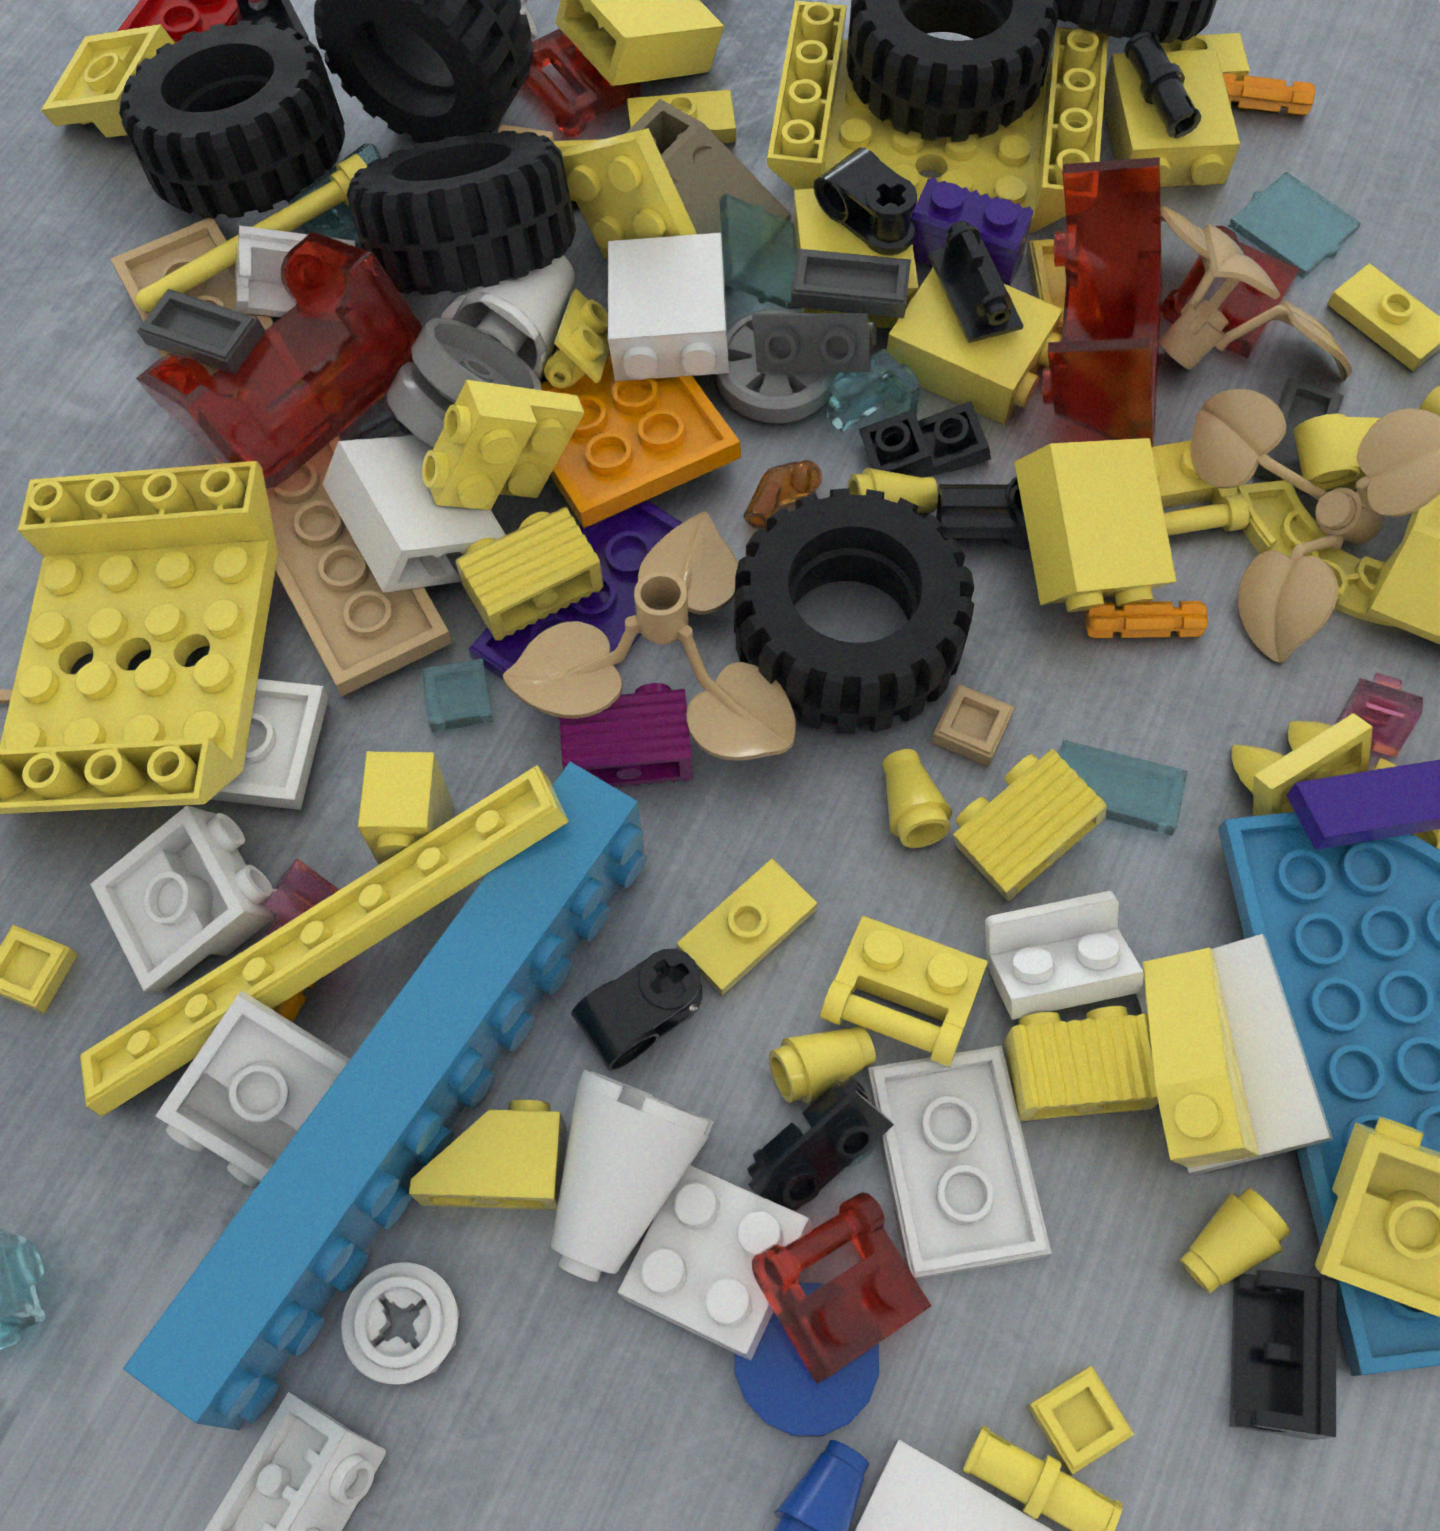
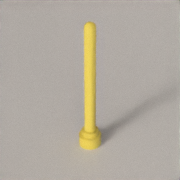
(284, 220)

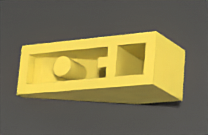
(1196, 1062)

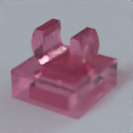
(1385, 708)
(296, 893)

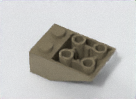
(702, 167)

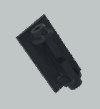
(974, 285)
(798, 1166)

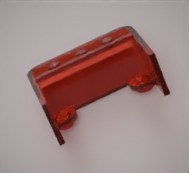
(1112, 260)

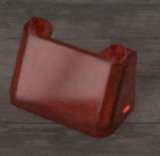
(307, 371)

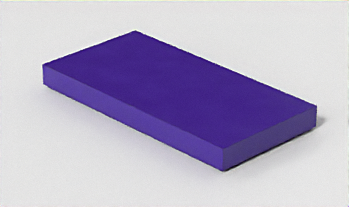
(621, 548)

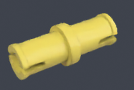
(1040, 1485)

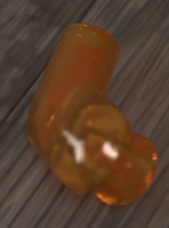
(780, 487)

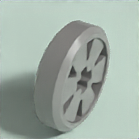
(768, 395)

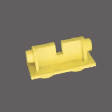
(579, 342)

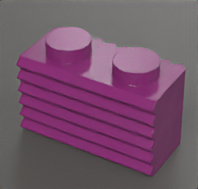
(634, 739)

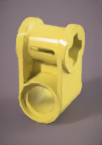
(1329, 449)

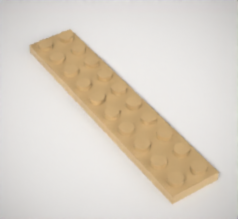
(318, 563)

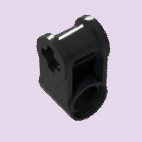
(869, 201)
(633, 1012)

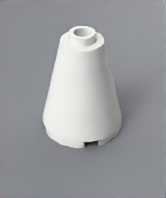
(520, 311)
(618, 1171)

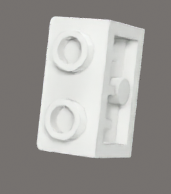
(1060, 955)
(300, 1474)

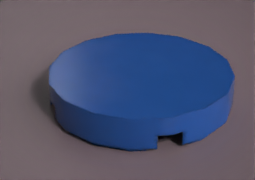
(785, 1393)

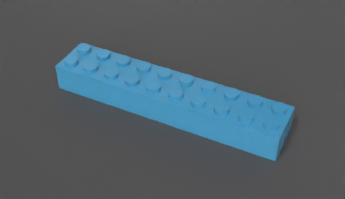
(389, 1114)

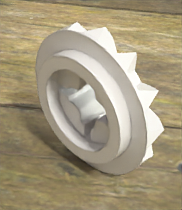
(367, 1319)

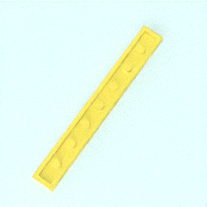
(324, 937)

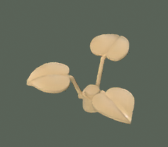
(1202, 323)
(690, 569)
(1292, 597)

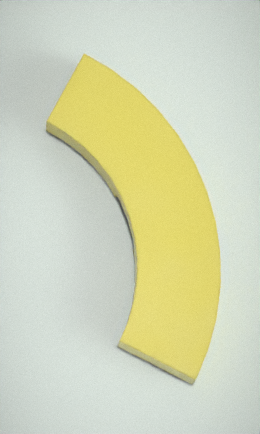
(1281, 522)

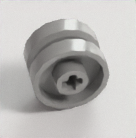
(443, 361)

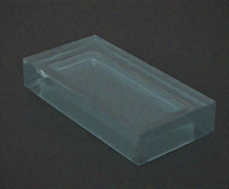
(1132, 788)

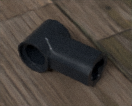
(983, 512)

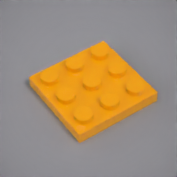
(638, 442)

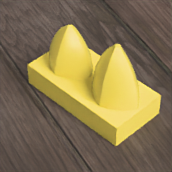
(1316, 753)

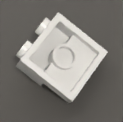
(183, 897)
(250, 1088)

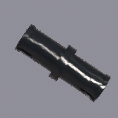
(1162, 84)

